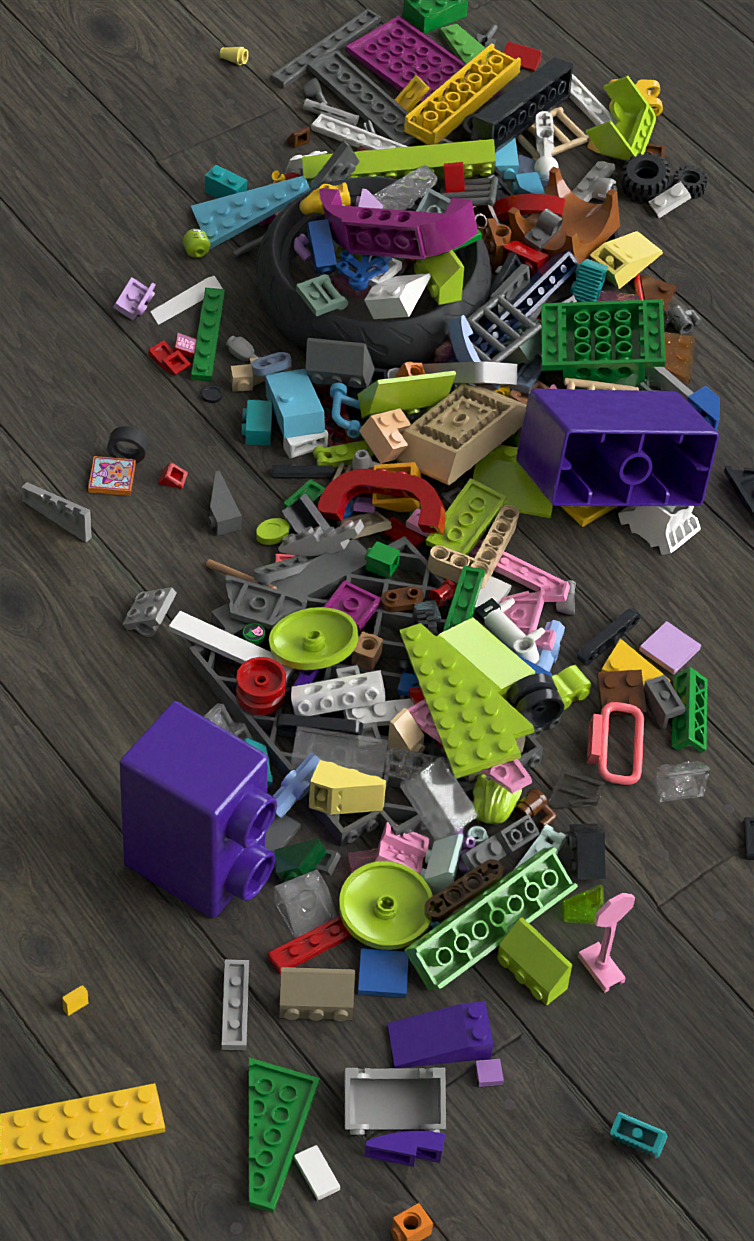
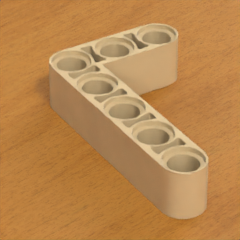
(449, 563)

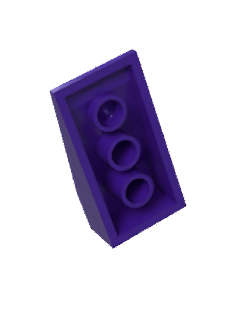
(442, 1036)

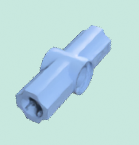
(546, 657)
(295, 785)

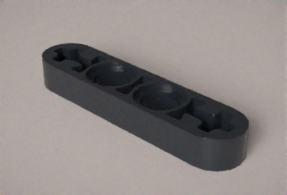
(608, 636)
(289, 723)

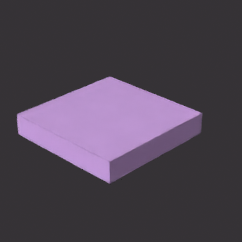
(670, 647)

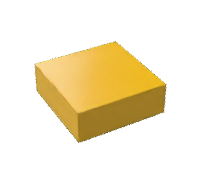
(75, 1000)

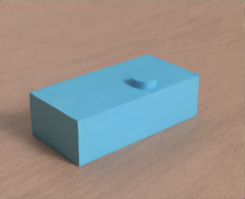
(295, 403)

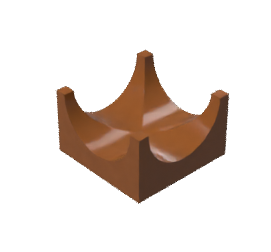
(583, 226)

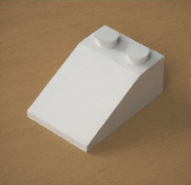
(396, 296)

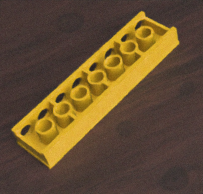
(461, 97)

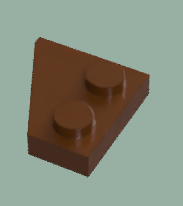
(657, 289)

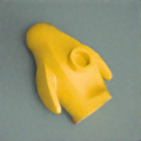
(312, 202)

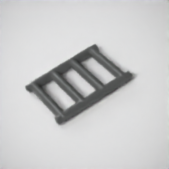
(480, 190)
(518, 340)

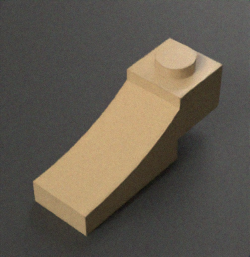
(243, 378)

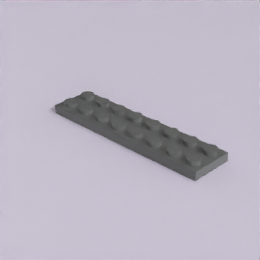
(362, 96)

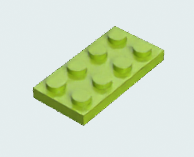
(468, 517)

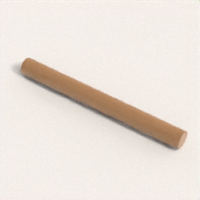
(232, 572)

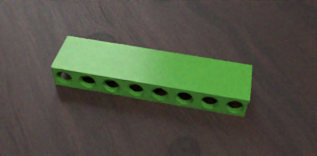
(489, 918)

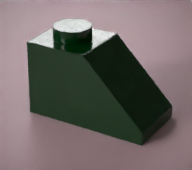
(298, 859)

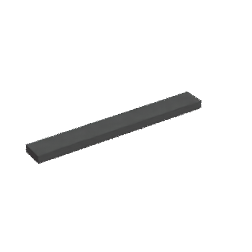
(333, 42)

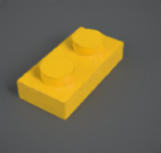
(412, 94)

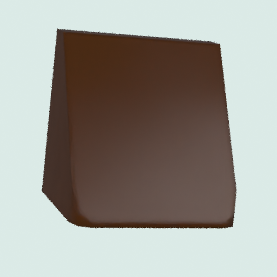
(299, 137)

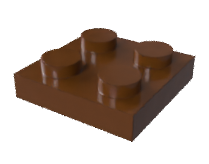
(623, 688)

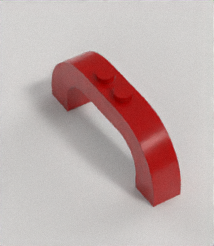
(380, 481)

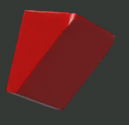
(173, 476)

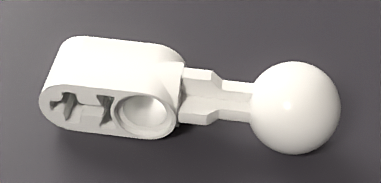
(544, 144)

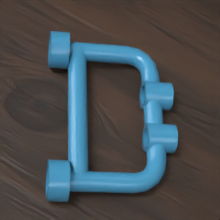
(338, 393)

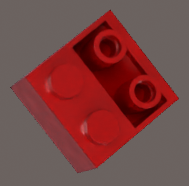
(527, 255)

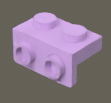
(133, 299)

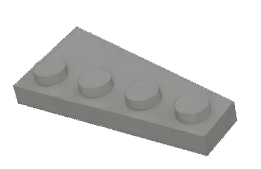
(61, 511)

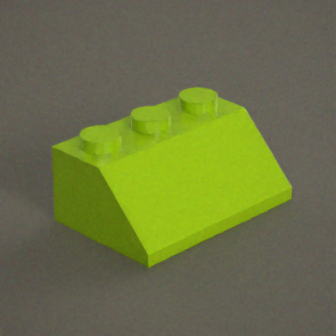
(446, 276)
(534, 962)

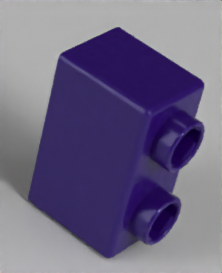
(616, 448)
(197, 811)

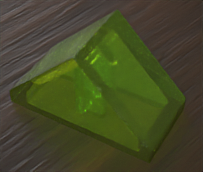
(584, 906)

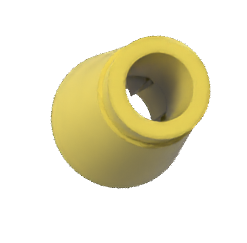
(234, 54)

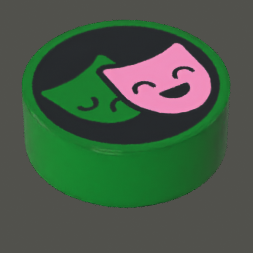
(254, 633)

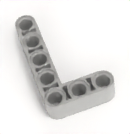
(477, 372)

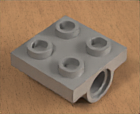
(149, 611)

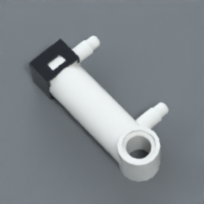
(506, 631)

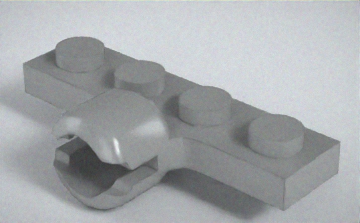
(596, 182)

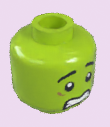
(196, 243)

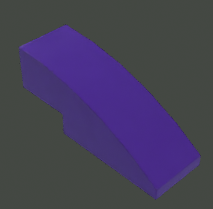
(406, 1147)

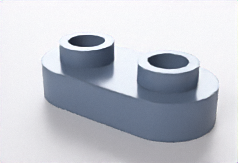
(271, 364)

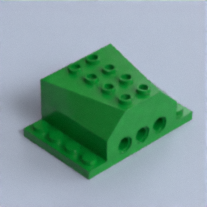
(603, 340)

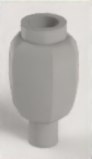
(240, 348)

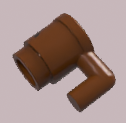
(533, 803)

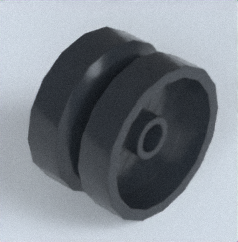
(536, 699)

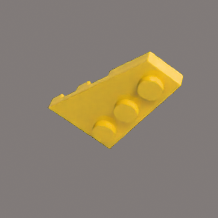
(626, 658)

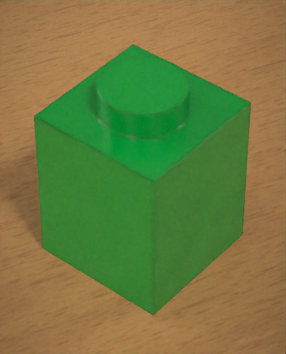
(382, 559)

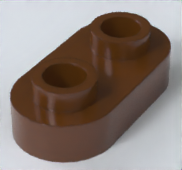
(402, 599)

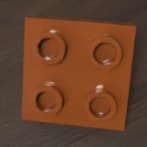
(495, 238)

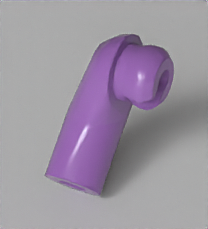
(468, 842)

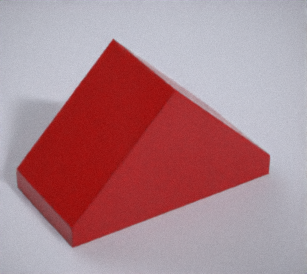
(454, 177)

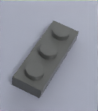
(512, 286)

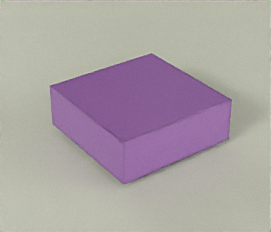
(364, 504)
(489, 1072)

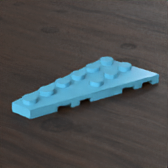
(237, 212)

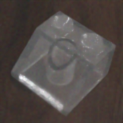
(680, 781)
(304, 903)

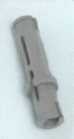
(322, 108)

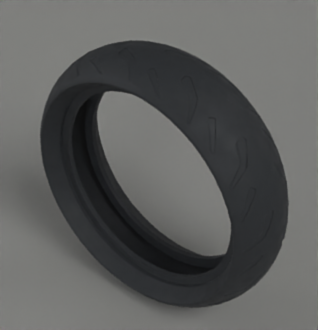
(387, 342)

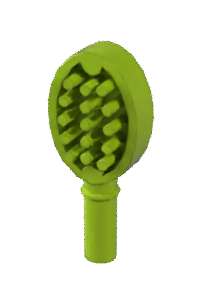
(272, 531)

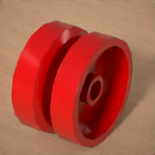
(261, 685)

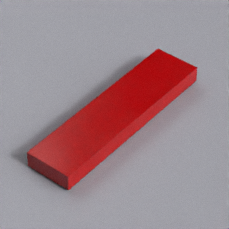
(309, 945)

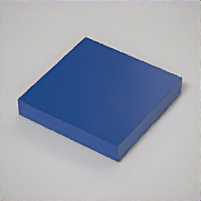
(383, 973)

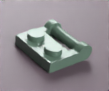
(317, 299)

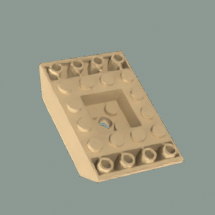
(460, 431)

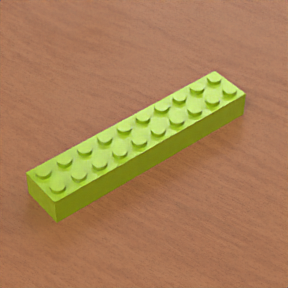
(396, 163)

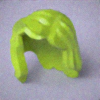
(493, 801)

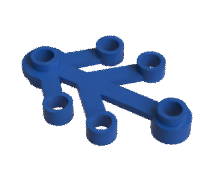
(360, 280)

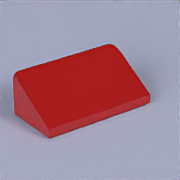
(529, 57)

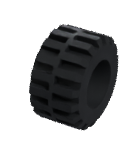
(649, 167)

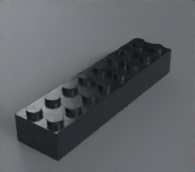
(519, 106)

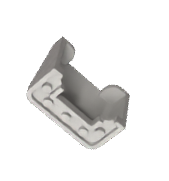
(394, 1099)

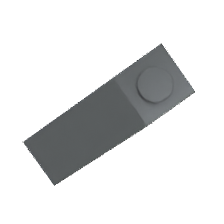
(223, 510)

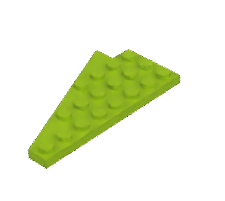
(469, 715)

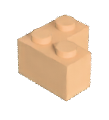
(384, 434)

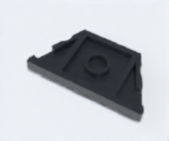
(743, 484)

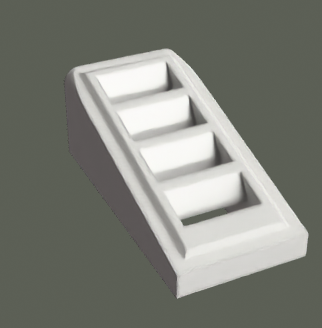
(304, 444)

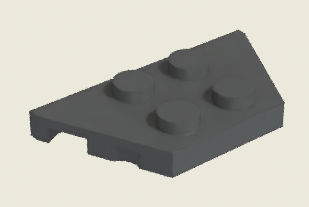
(338, 167)
(259, 603)

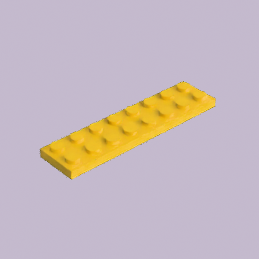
(80, 1123)

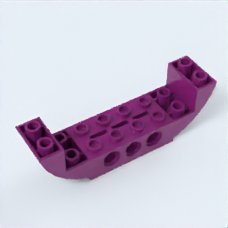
(398, 231)

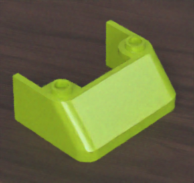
(633, 124)

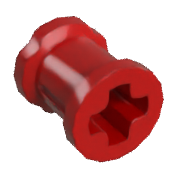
(443, 593)

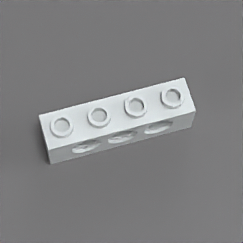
(338, 694)

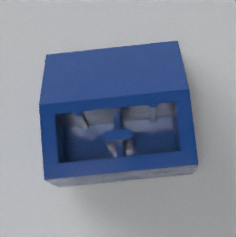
(707, 405)

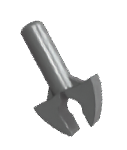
(488, 36)

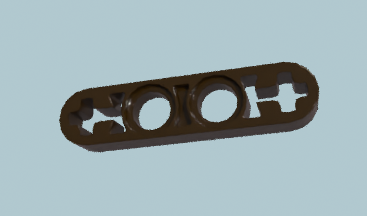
(465, 892)

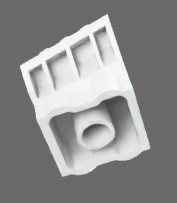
(661, 525)

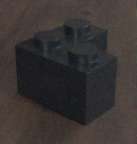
(588, 846)

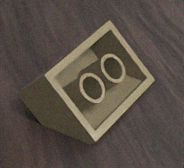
(317, 993)

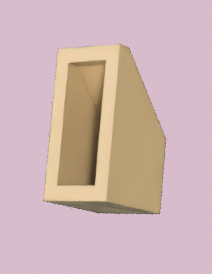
(405, 733)

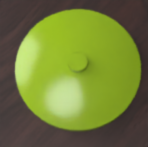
(313, 638)
(385, 905)

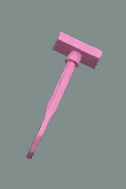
(597, 956)

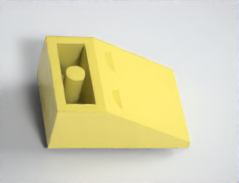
(625, 257)
(345, 790)

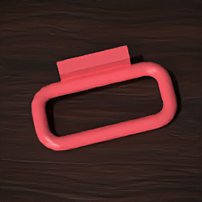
(599, 741)

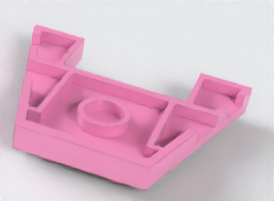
(528, 608)

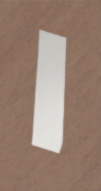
(184, 300)

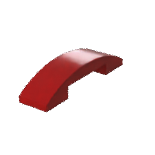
(528, 205)

